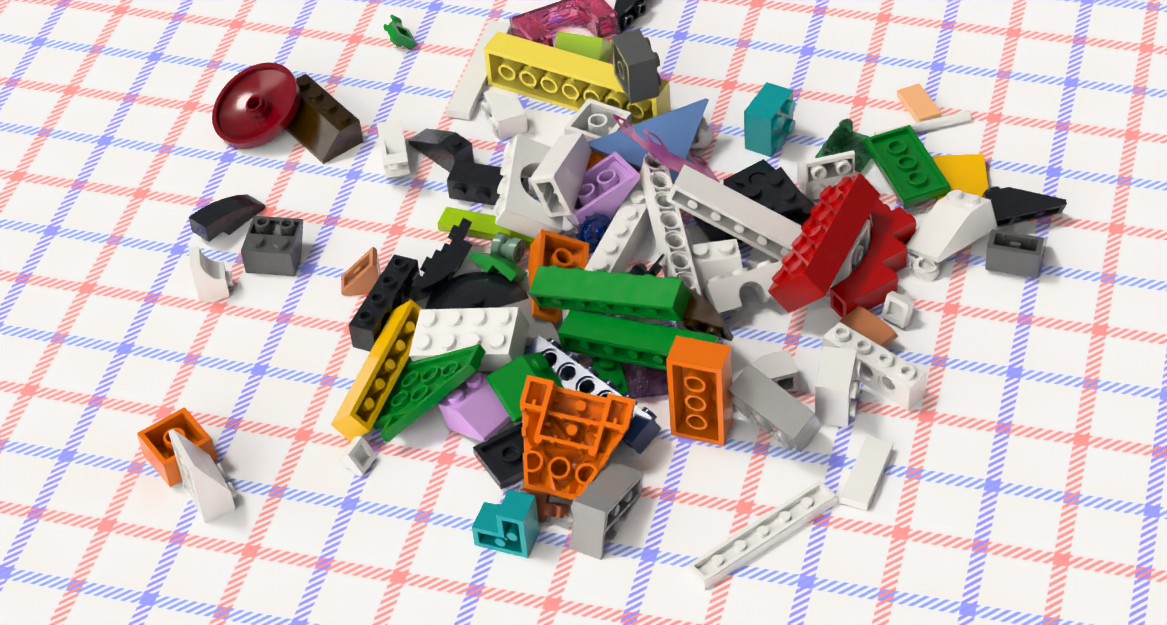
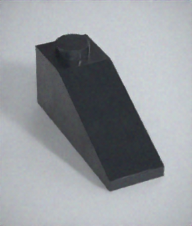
(443, 147)
(1019, 205)

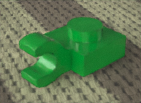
(398, 34)

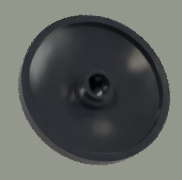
(476, 291)

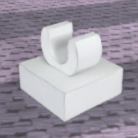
(898, 309)
(358, 456)

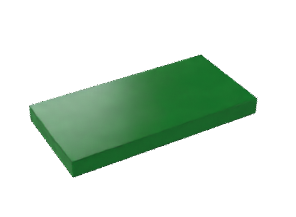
(907, 166)

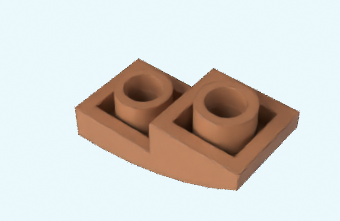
(869, 326)

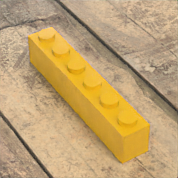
(378, 373)

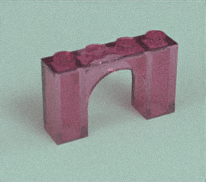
(591, 14)

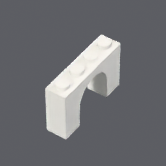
(515, 207)

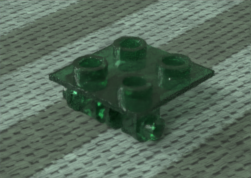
(844, 140)

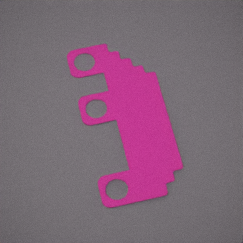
(662, 154)

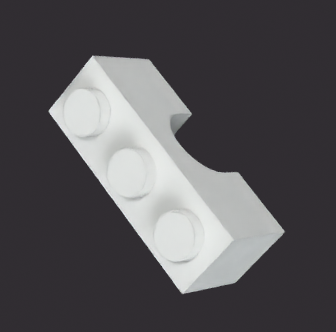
(724, 292)

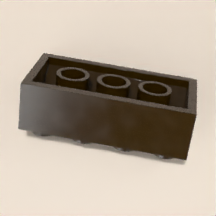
(323, 123)

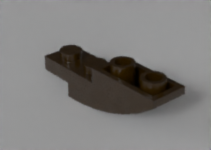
(703, 317)

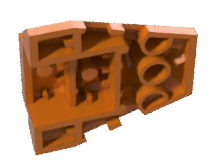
(568, 435)

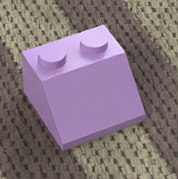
(474, 409)

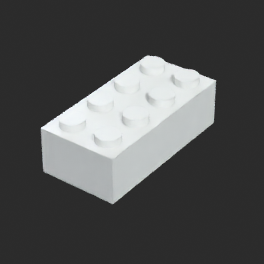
(497, 330)

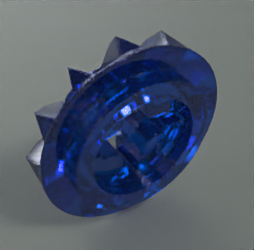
(600, 222)

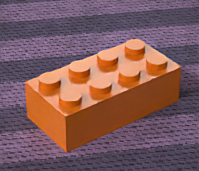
(699, 391)

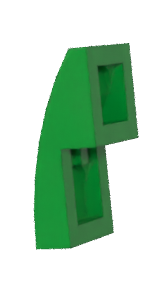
(495, 263)

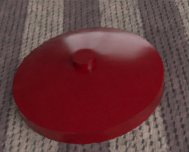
(256, 105)

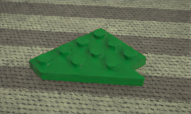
(424, 385)

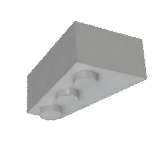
(602, 506)

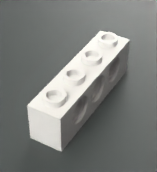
(880, 368)

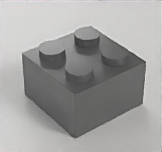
(636, 66)

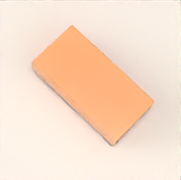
(918, 103)

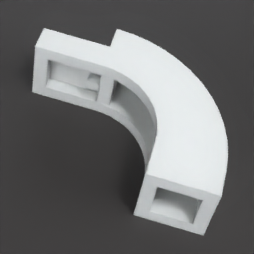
(393, 148)

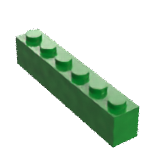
(610, 293)
(622, 338)

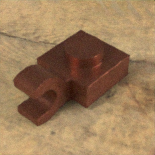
(545, 507)

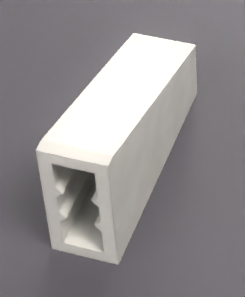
(561, 174)

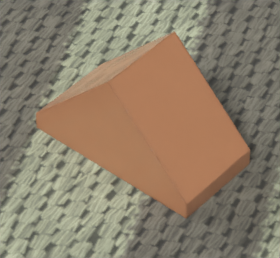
(361, 275)

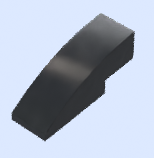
(224, 216)

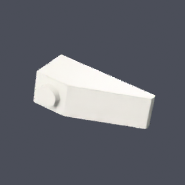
(779, 368)

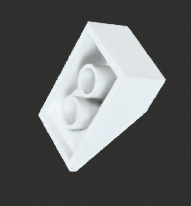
(952, 226)
(202, 479)

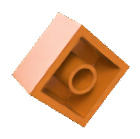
(158, 447)

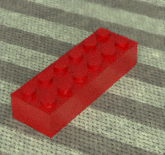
(823, 243)

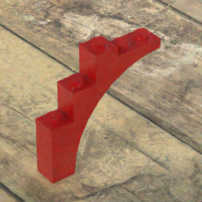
(877, 272)

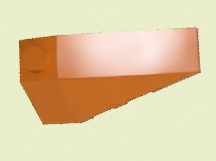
(556, 250)

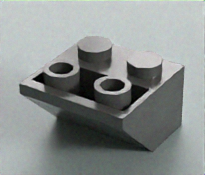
(273, 246)
(1015, 253)

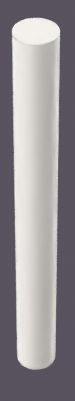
(934, 123)

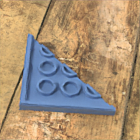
(673, 128)

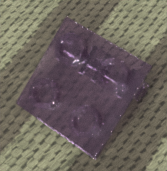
(645, 381)

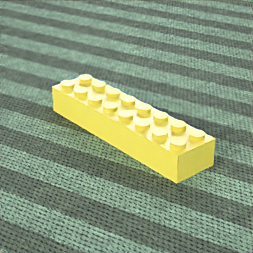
(562, 77)

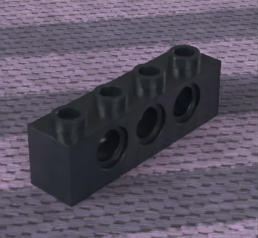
(387, 294)

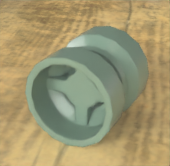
(507, 247)

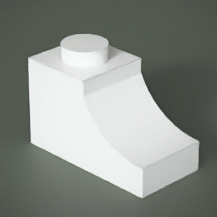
(209, 276)

